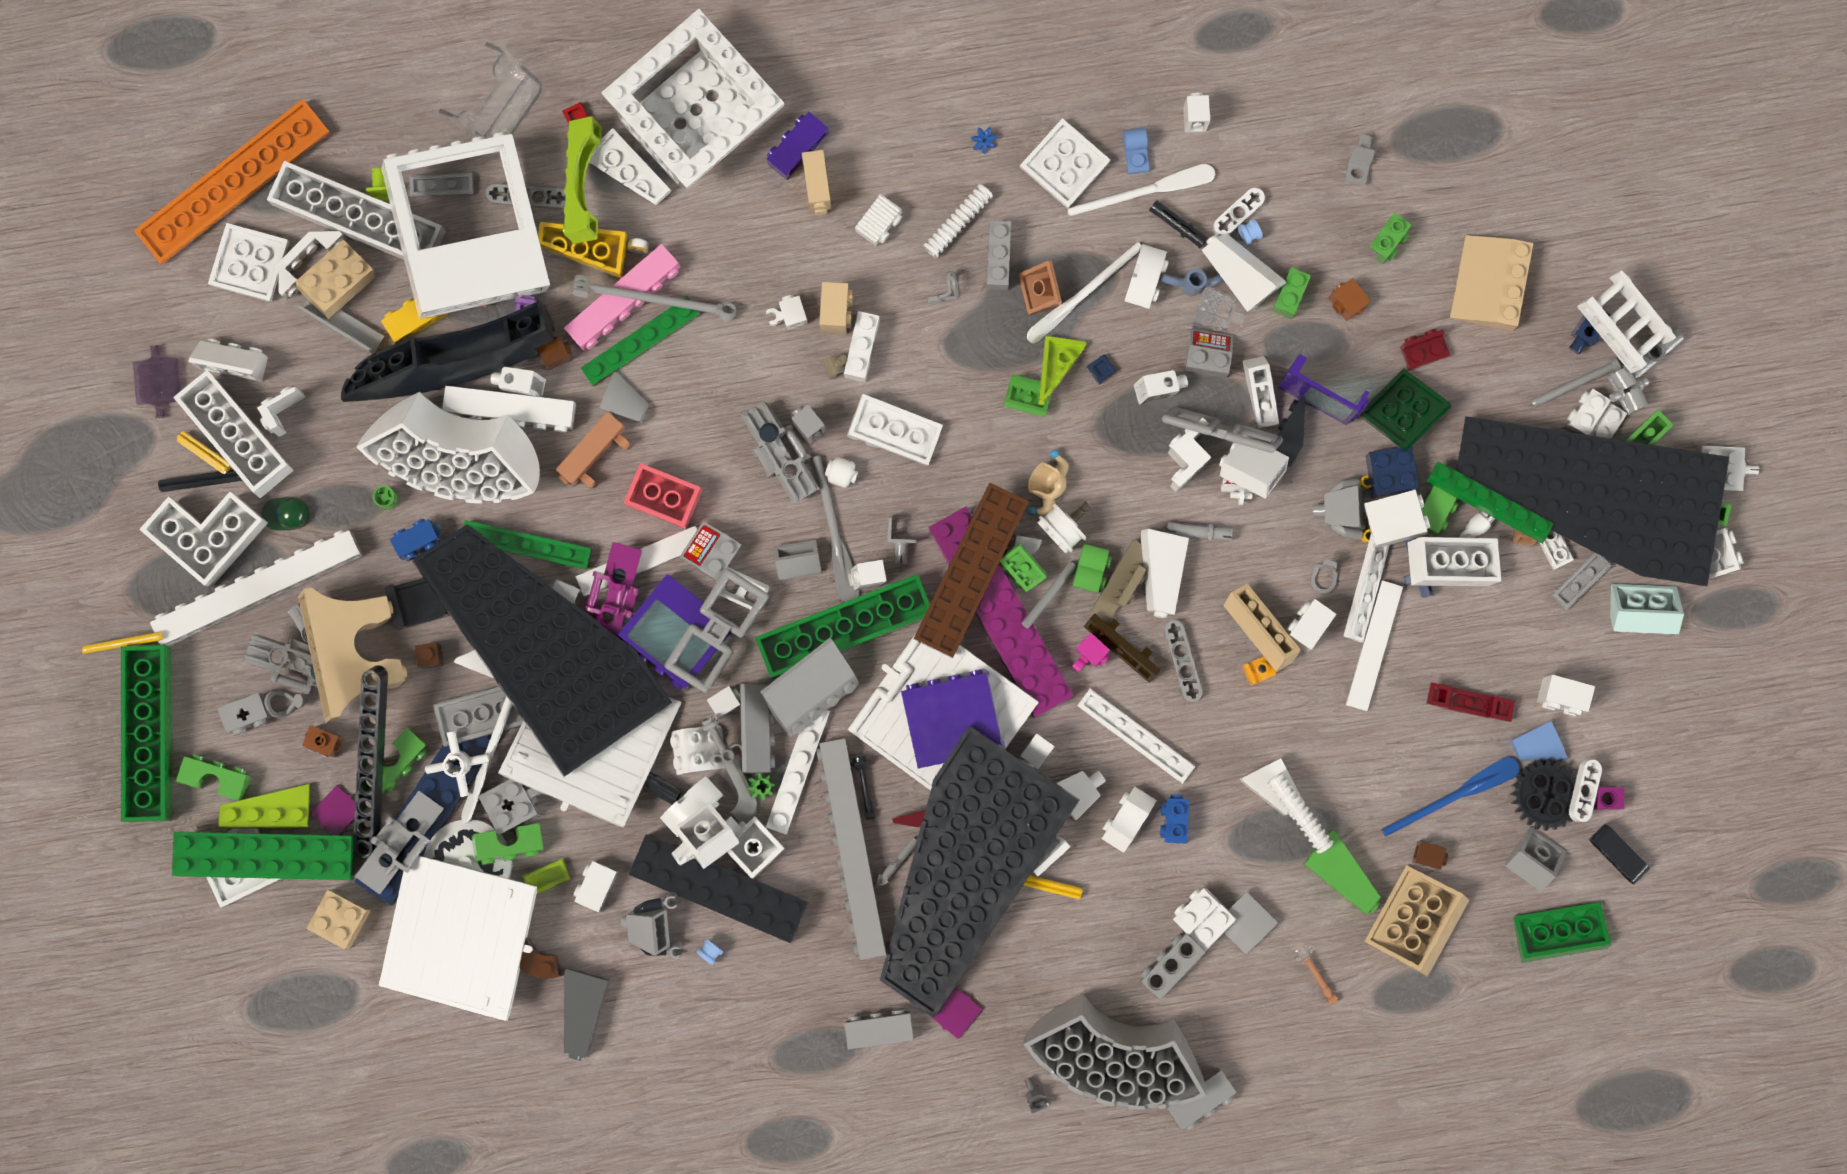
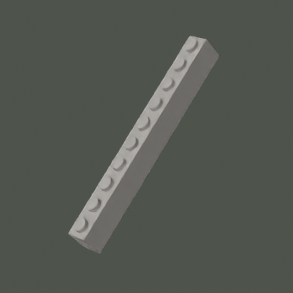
(852, 849)

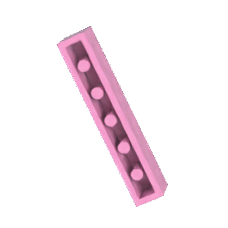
(609, 309)

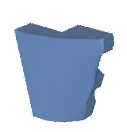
(1539, 744)

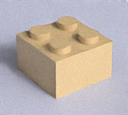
(834, 308)
(338, 919)

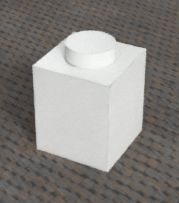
(725, 702)

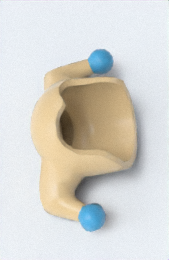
(1048, 483)

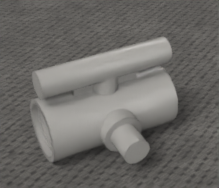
(1628, 390)

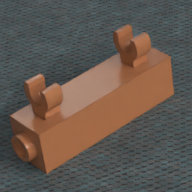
(590, 450)

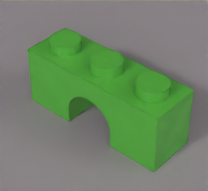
(411, 749)
(232, 782)
(488, 848)

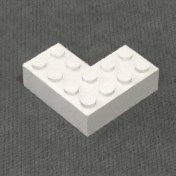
(209, 546)

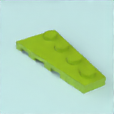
(270, 811)

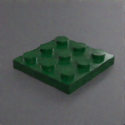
(1405, 410)

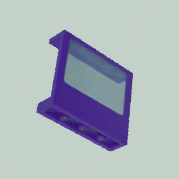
(1321, 397)
(662, 623)

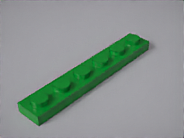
(638, 343)
(1490, 502)
(535, 546)

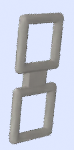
(1225, 432)
(716, 630)

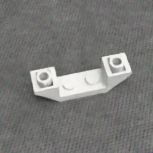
(294, 257)

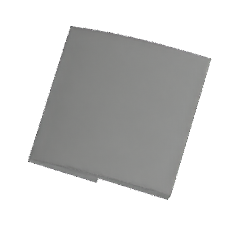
(1251, 924)

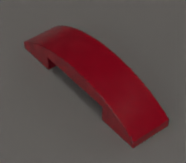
(1470, 702)

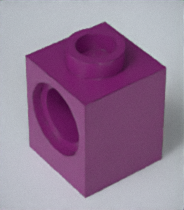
(1616, 795)

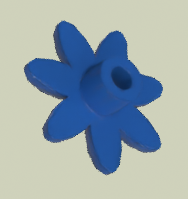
(984, 140)

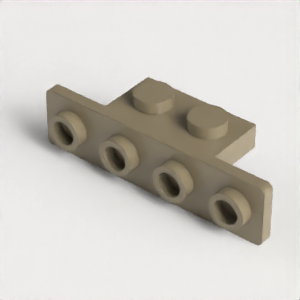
(1121, 584)

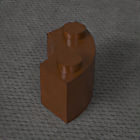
(539, 964)

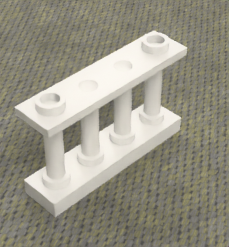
(1607, 328)

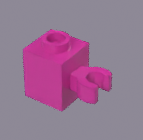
(1091, 651)

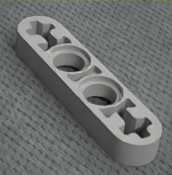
(530, 192)
(1186, 660)

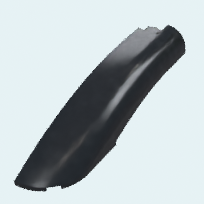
(451, 357)

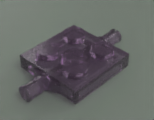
(156, 381)

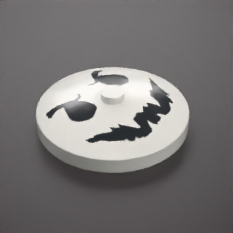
(455, 846)

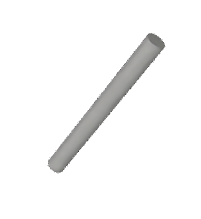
(1049, 595)

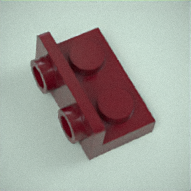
(1424, 350)

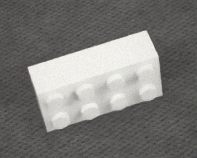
(1454, 561)

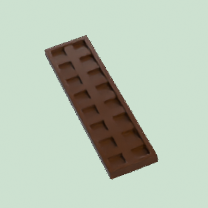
(970, 570)

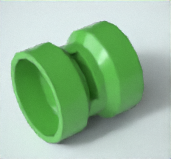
(381, 495)

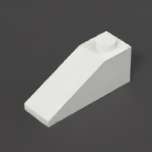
(1261, 391)

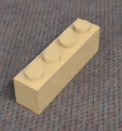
(1262, 627)

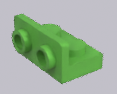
(1022, 567)

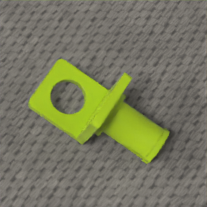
(379, 189)

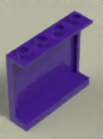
(943, 712)

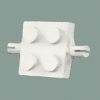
(1736, 468)

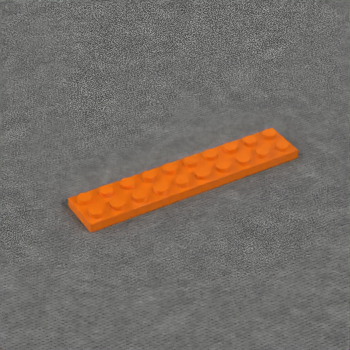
(231, 182)

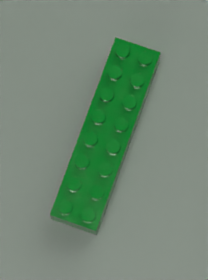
(846, 624)
(146, 733)
(263, 855)

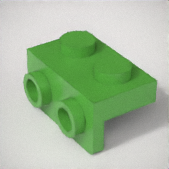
(1391, 234)
(1024, 396)

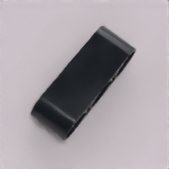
(1619, 854)

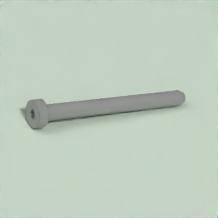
(1613, 365)

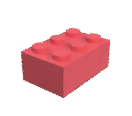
(663, 496)

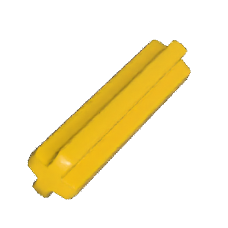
(203, 452)
(1053, 887)

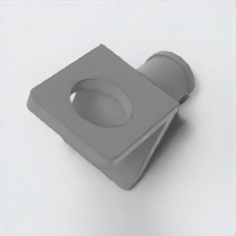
(1360, 159)
(901, 544)

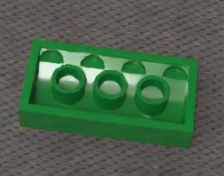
(1561, 932)

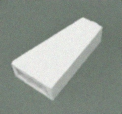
(1242, 271)
(1164, 561)

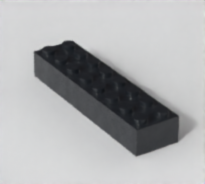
(720, 889)

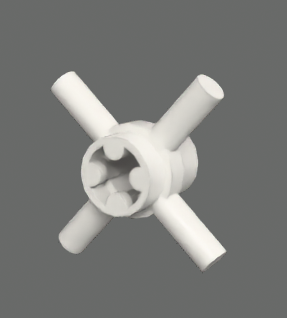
(455, 771)

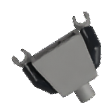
(649, 927)

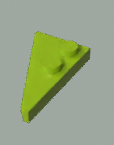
(1058, 358)

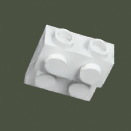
(1595, 416)
(1724, 555)
(1204, 918)

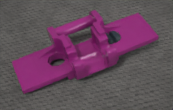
(622, 592)

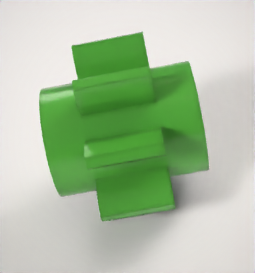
(754, 782)

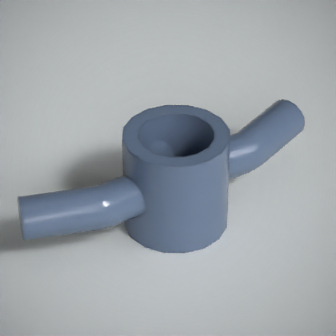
(1185, 284)

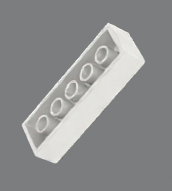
(233, 434)

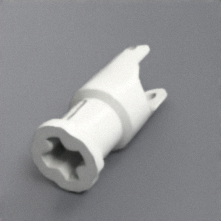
(1477, 525)

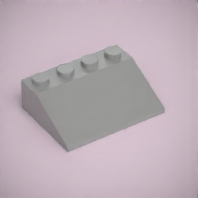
(810, 688)

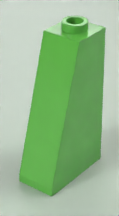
(1343, 875)

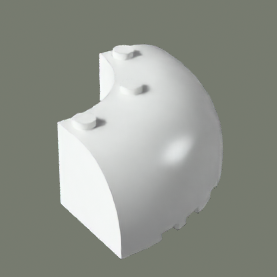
(452, 452)

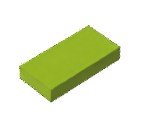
(548, 876)

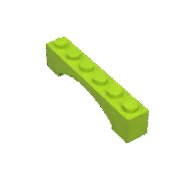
(583, 139)

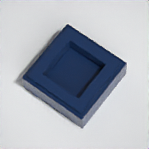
(1101, 369)

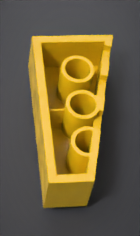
(602, 254)

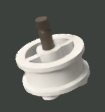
(1063, 527)

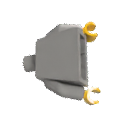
(1345, 508)

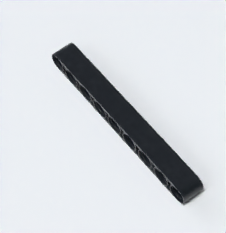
(374, 753)

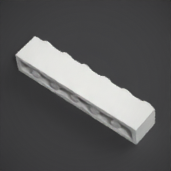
(521, 408)

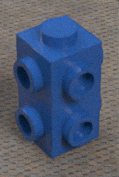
(416, 539)
(1176, 819)

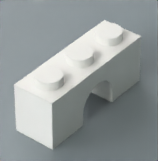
(861, 346)

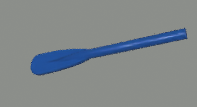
(1486, 779)

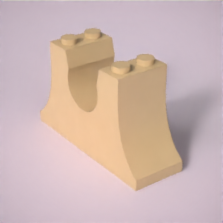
(330, 637)

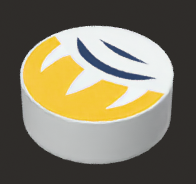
(638, 246)

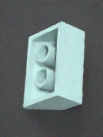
(1645, 609)

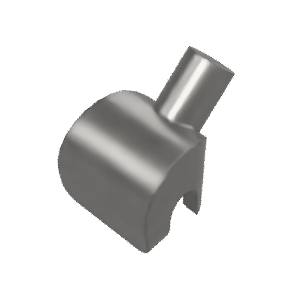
(1036, 1097)

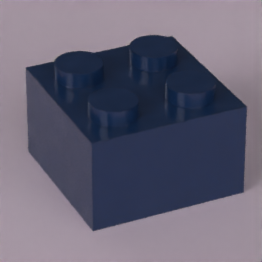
(1391, 472)

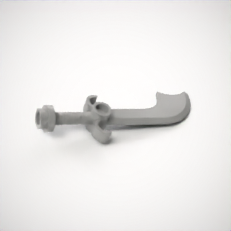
(746, 806)

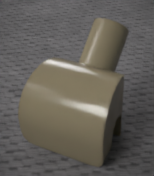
(835, 365)

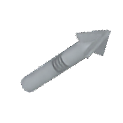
(882, 879)

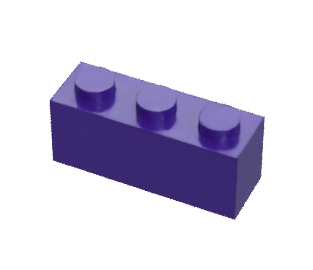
(803, 138)

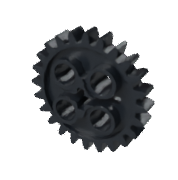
(1527, 788)

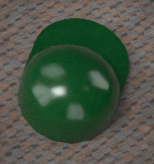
(285, 513)

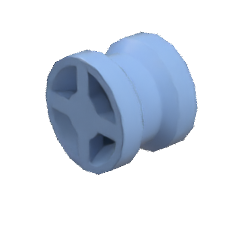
(1250, 231)
(709, 951)

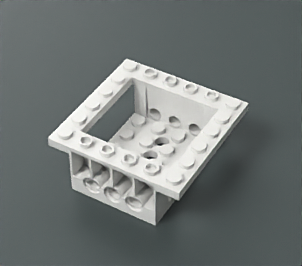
(741, 108)

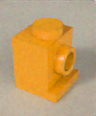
(1253, 674)

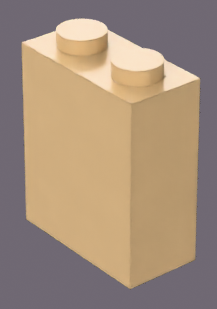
(816, 182)

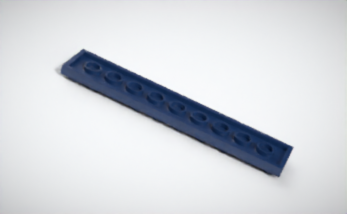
(444, 792)

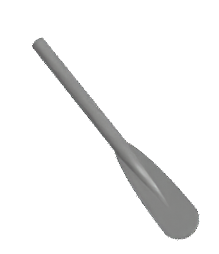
(840, 558)

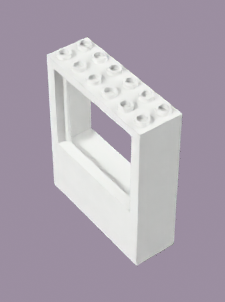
(475, 269)

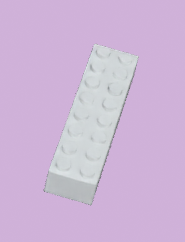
(345, 210)

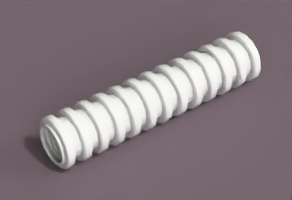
(958, 220)
(1300, 813)

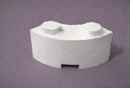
(1146, 276)
(692, 801)
(1128, 819)

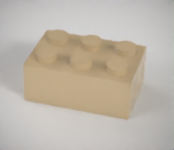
(335, 279)

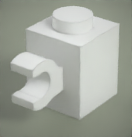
(791, 312)

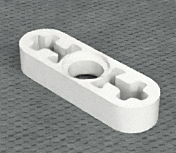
(1246, 198)
(1593, 785)

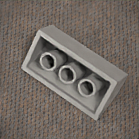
(756, 730)

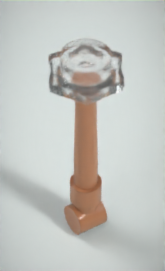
(1304, 955)

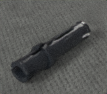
(1177, 223)

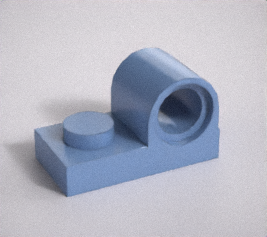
(1136, 150)

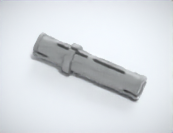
(1200, 531)

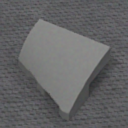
(623, 400)

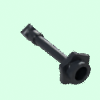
(861, 763)

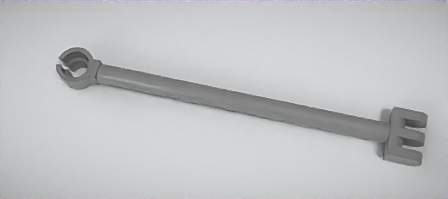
(582, 287)

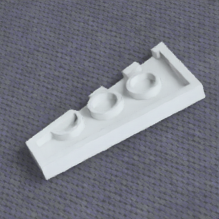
(627, 167)

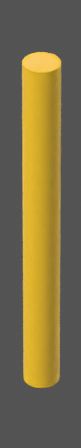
(130, 641)

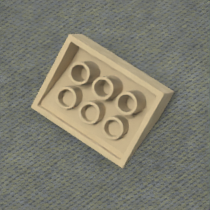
(1491, 281)
(1417, 920)

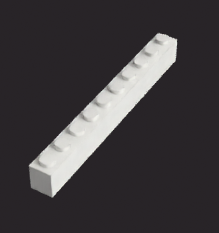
(257, 588)

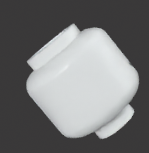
(841, 472)

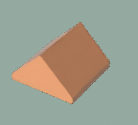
(1040, 288)

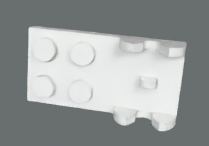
(894, 430)

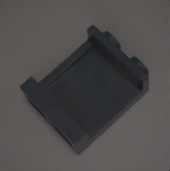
(414, 604)

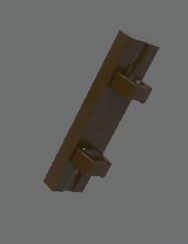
(1122, 648)

